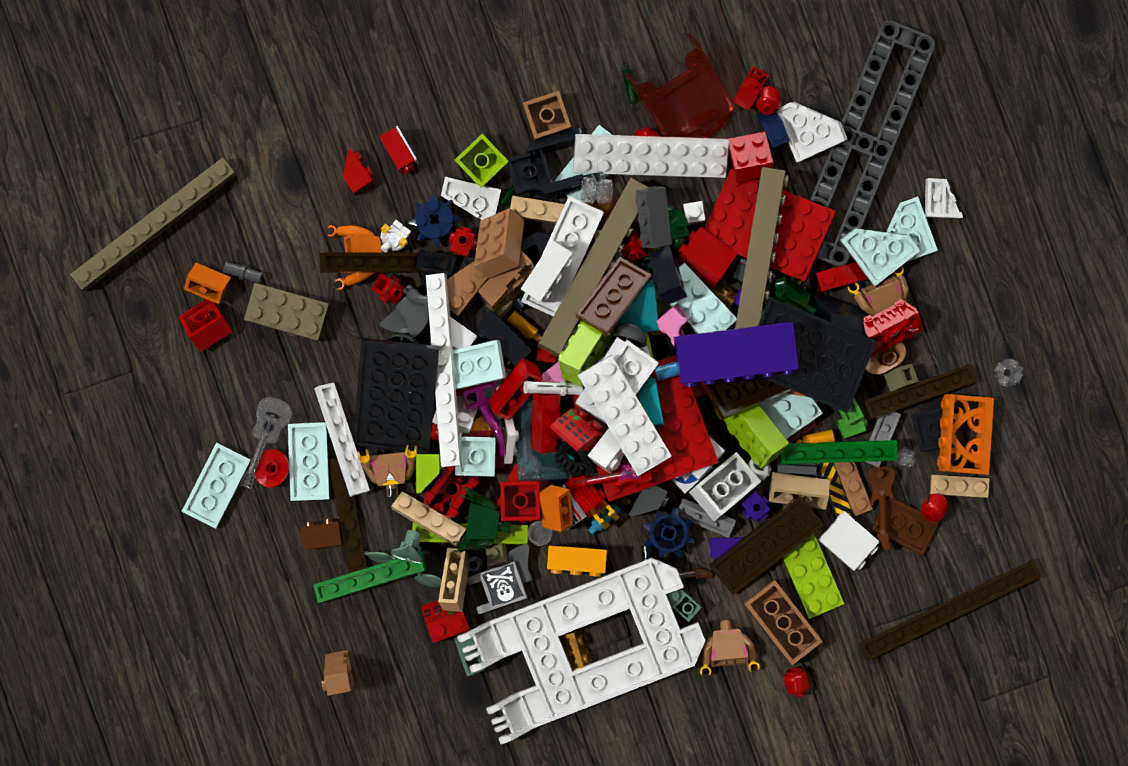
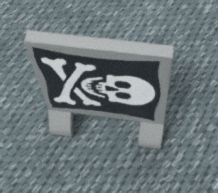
(501, 586)

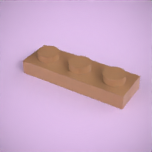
(853, 487)

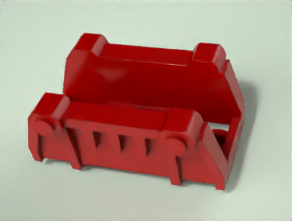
(892, 325)
(440, 487)

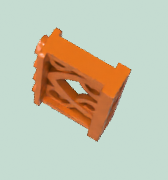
(981, 456)

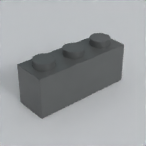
(653, 217)

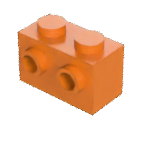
(207, 283)
(556, 508)

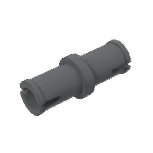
(243, 272)

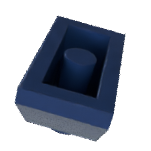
(774, 130)

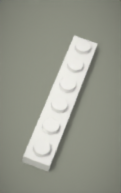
(342, 439)

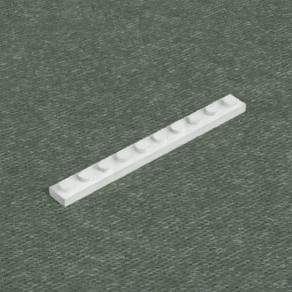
(445, 382)

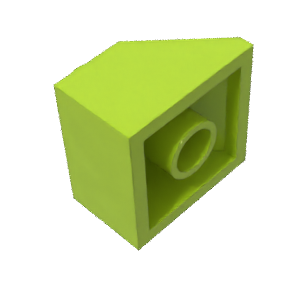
(481, 160)
(427, 470)

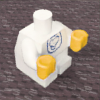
(394, 237)

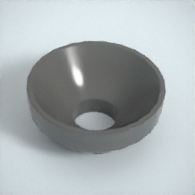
(631, 333)

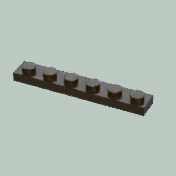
(368, 262)
(919, 391)
(348, 520)

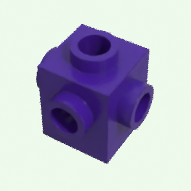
(748, 504)

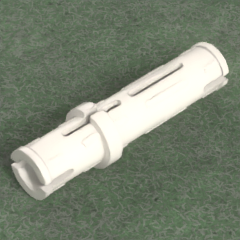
(561, 388)

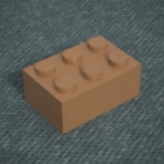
(499, 243)

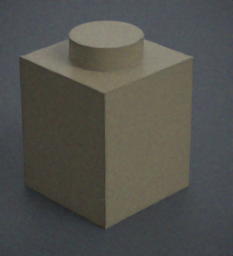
(901, 377)

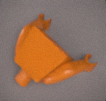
(356, 240)

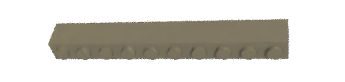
(153, 224)
(761, 246)
(592, 270)

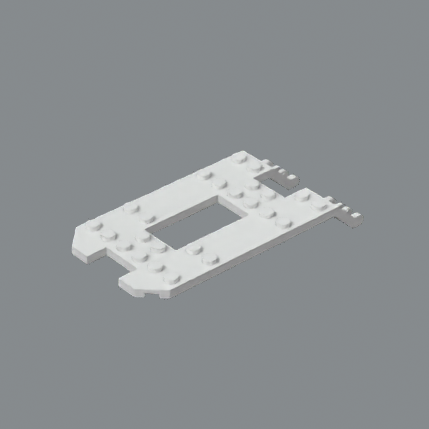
(558, 687)

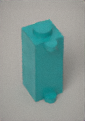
(650, 401)

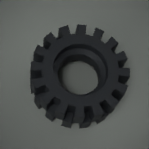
(567, 464)

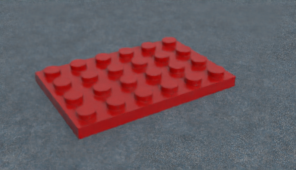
(800, 232)

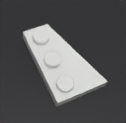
(478, 201)

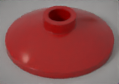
(264, 471)

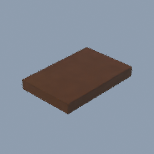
(907, 526)

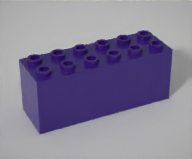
(736, 354)

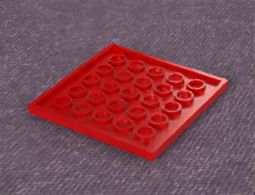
(682, 435)

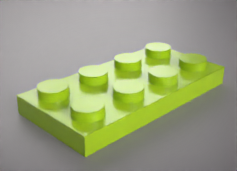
(812, 578)

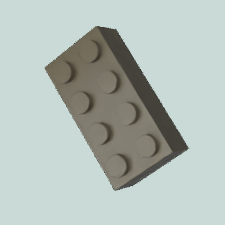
(287, 312)

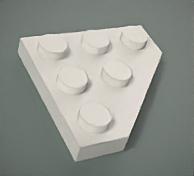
(809, 130)

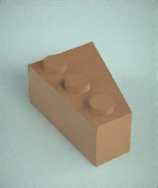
(507, 285)
(464, 287)
(337, 673)

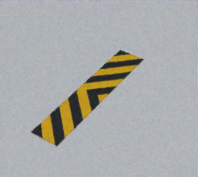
(835, 489)

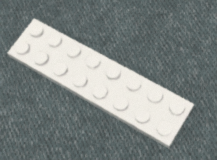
(650, 155)

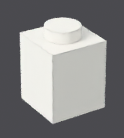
(694, 212)

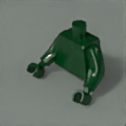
(678, 230)
(791, 293)
(482, 523)

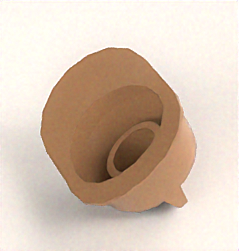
(887, 360)

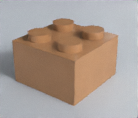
(547, 115)

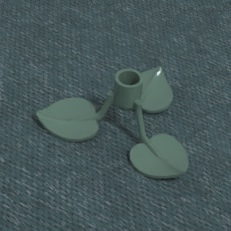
(408, 551)

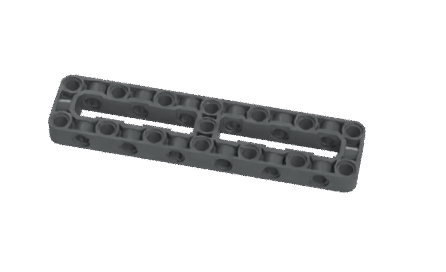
(888, 134)

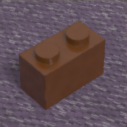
(321, 535)

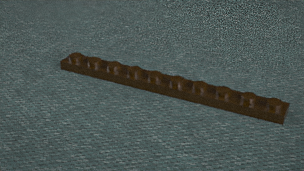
(950, 610)

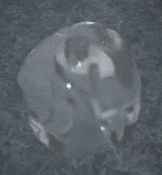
(906, 458)

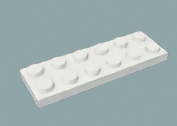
(574, 232)
(624, 415)

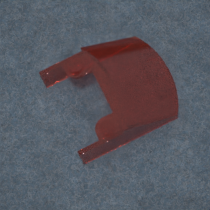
(691, 102)

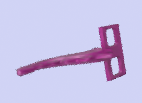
(484, 407)

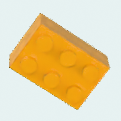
(576, 560)

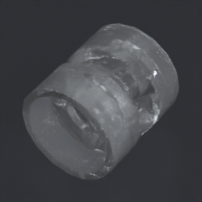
(603, 190)
(538, 534)

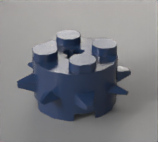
(445, 218)
(672, 522)

